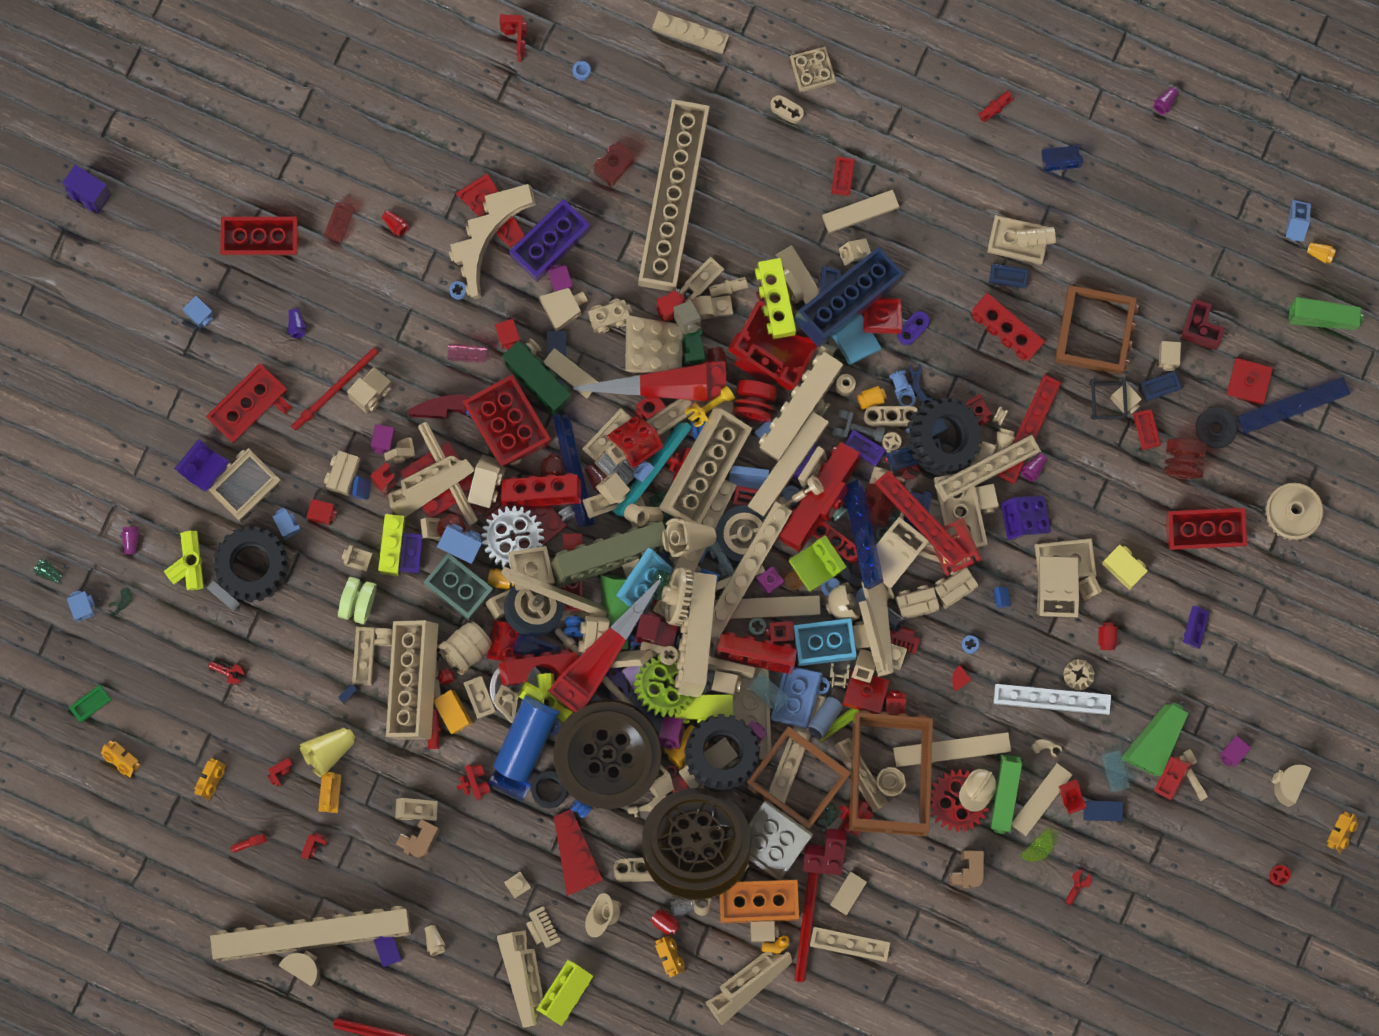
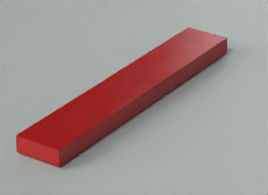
(1033, 420)
(921, 518)

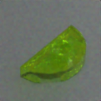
(1039, 848)

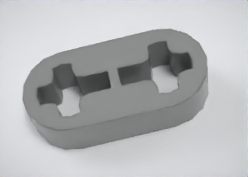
(222, 595)

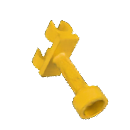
(726, 395)

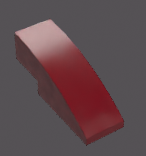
(439, 407)

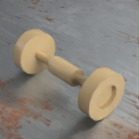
(814, 485)

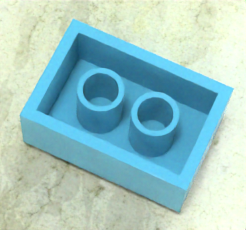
(824, 642)

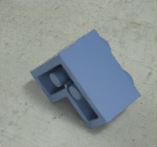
(460, 543)

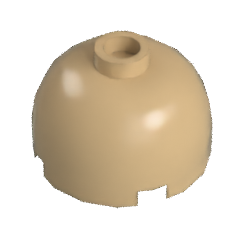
(842, 603)

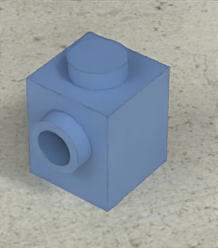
(81, 605)

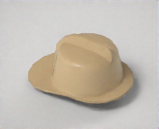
(977, 790)
(601, 915)

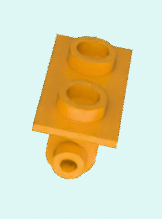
(113, 753)
(206, 787)
(330, 792)
(1341, 839)
(667, 947)

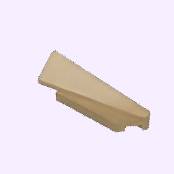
(428, 484)
(876, 623)
(522, 974)
(747, 984)

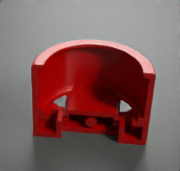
(770, 358)

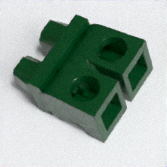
(693, 348)

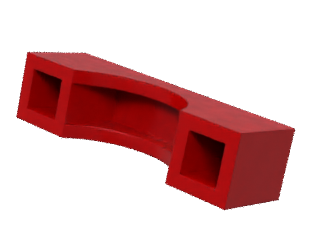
(517, 671)

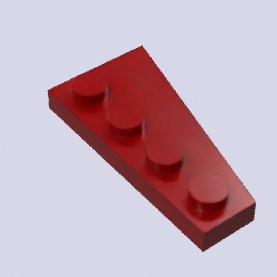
(474, 197)
(576, 858)

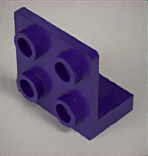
(201, 466)
(1025, 516)

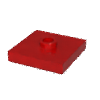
(883, 317)
(1249, 381)
(865, 695)

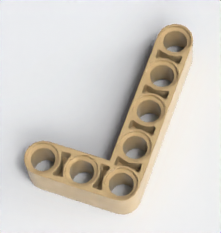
(633, 875)

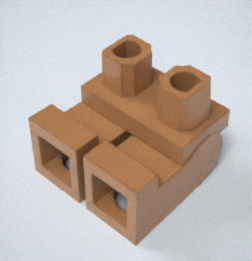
(420, 845)
(973, 874)

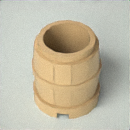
(465, 647)

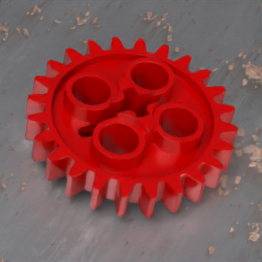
(949, 816)

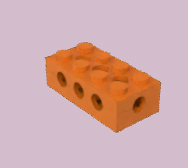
(769, 911)

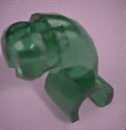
(125, 601)
(831, 816)

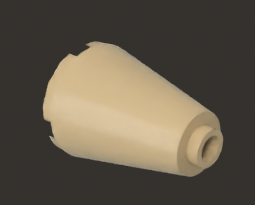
(686, 537)

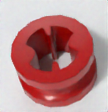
(283, 406)

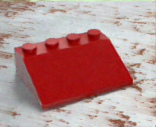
(507, 421)
(756, 654)

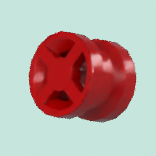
(1282, 872)

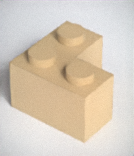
(369, 390)
(485, 480)

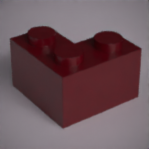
(1198, 330)
(654, 631)
(826, 858)

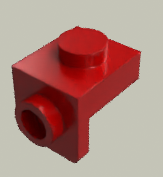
(1072, 796)

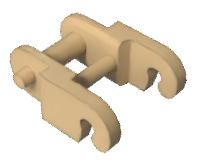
(845, 676)

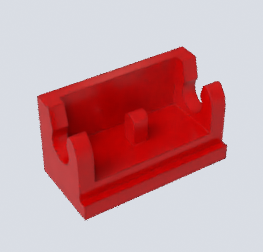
(382, 477)
(1172, 777)

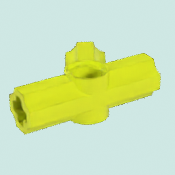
(181, 569)
(540, 693)

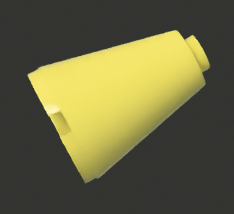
(327, 749)

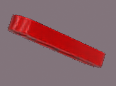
(832, 533)

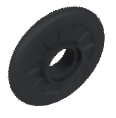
(1219, 416)

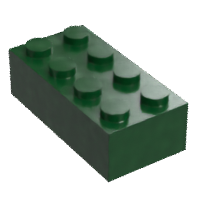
(536, 378)

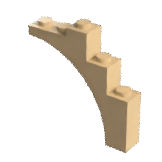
(470, 252)

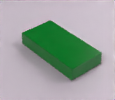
(90, 703)

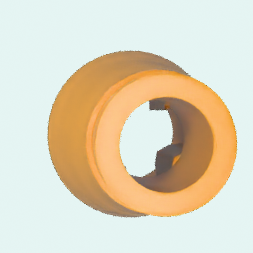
(1322, 252)

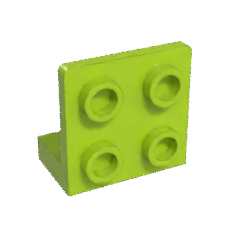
(817, 563)

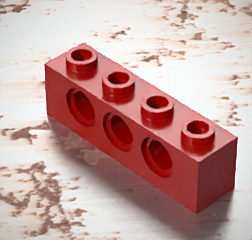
(1004, 317)
(549, 496)

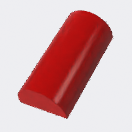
(259, 236)
(1206, 528)

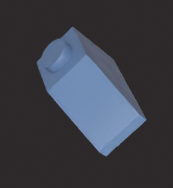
(1298, 220)

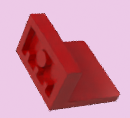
(514, 24)
(636, 440)
(503, 642)

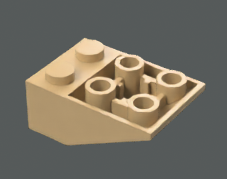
(898, 550)
(1058, 587)

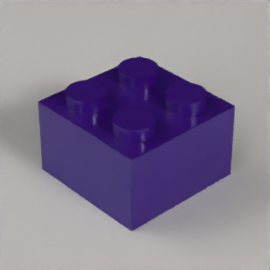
(86, 188)

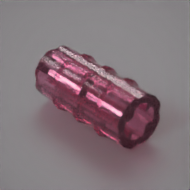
(467, 353)

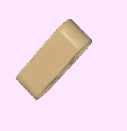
(883, 421)

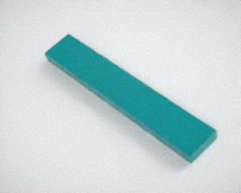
(658, 462)

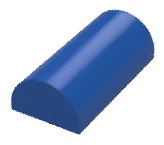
(525, 739)

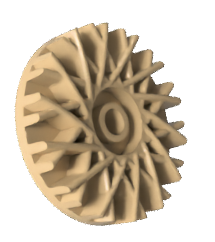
(1287, 523)
(677, 596)

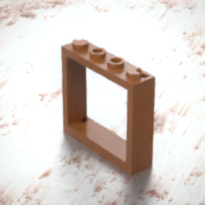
(1062, 358)
(756, 788)

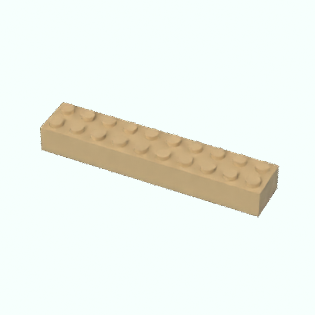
(673, 196)
(310, 935)

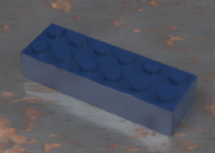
(848, 297)

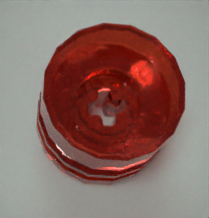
(1185, 455)

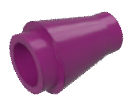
(1164, 102)
(1032, 469)
(130, 539)

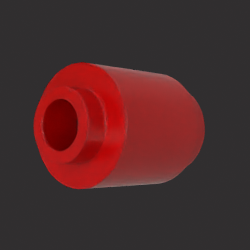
(1107, 636)
(665, 922)

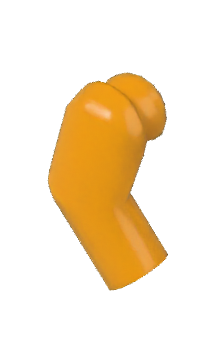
(776, 947)

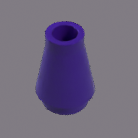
(296, 325)

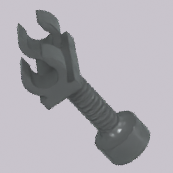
(877, 433)

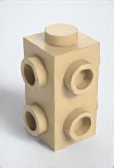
(609, 316)

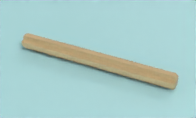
(455, 489)

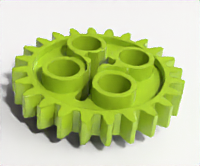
(660, 701)

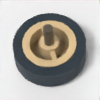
(737, 530)
(532, 612)

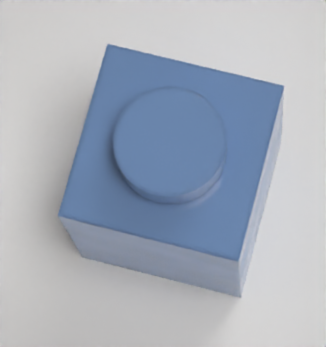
(198, 312)

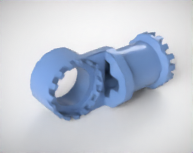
(902, 387)

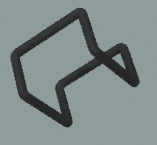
(1092, 383)

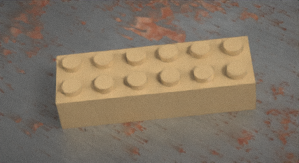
(803, 403)
(706, 467)
(696, 637)
(412, 680)

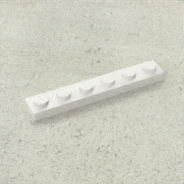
(1052, 699)

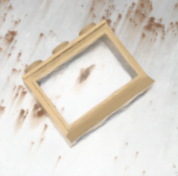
(244, 484)

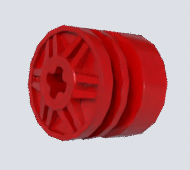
(753, 405)

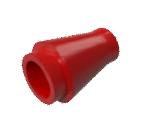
(395, 223)

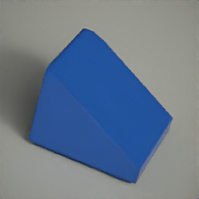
(361, 488)
(1001, 597)

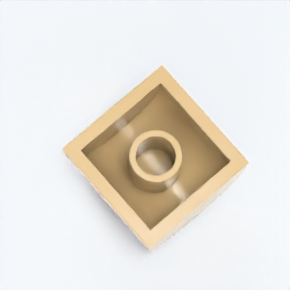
(1290, 783)
(303, 967)

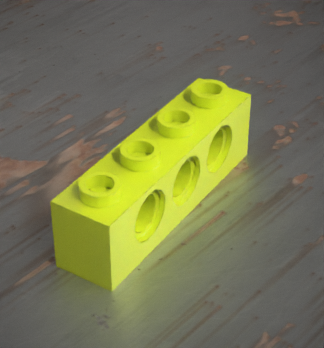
(774, 269)

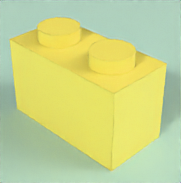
(1124, 566)

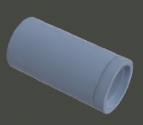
(824, 717)

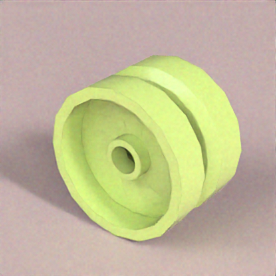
(357, 600)

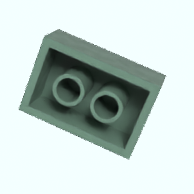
(458, 587)

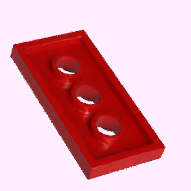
(242, 391)

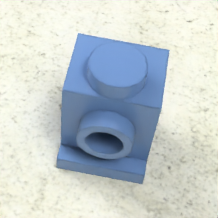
(285, 523)

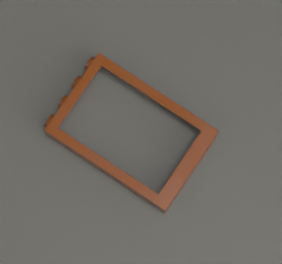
(901, 721)

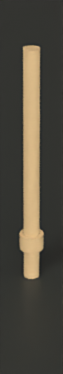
(570, 644)

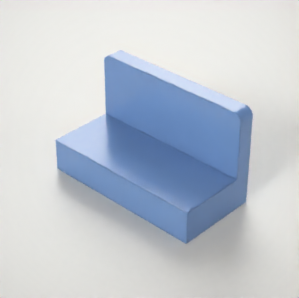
(748, 477)

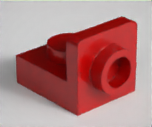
(895, 702)
(281, 768)
(310, 848)

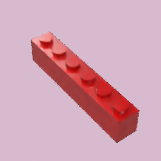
(807, 516)

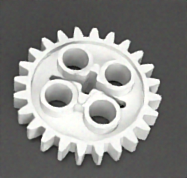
(509, 520)

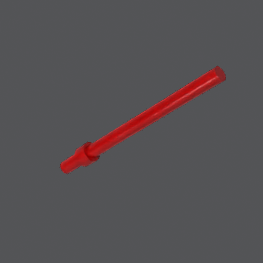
(308, 414)

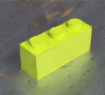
(391, 545)
(706, 706)
(564, 992)

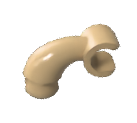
(1042, 744)

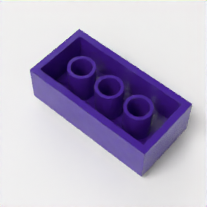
(550, 240)

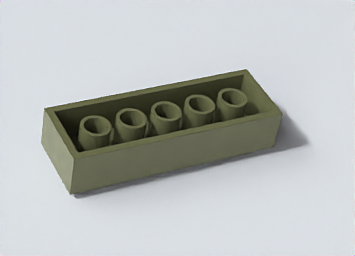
(606, 554)

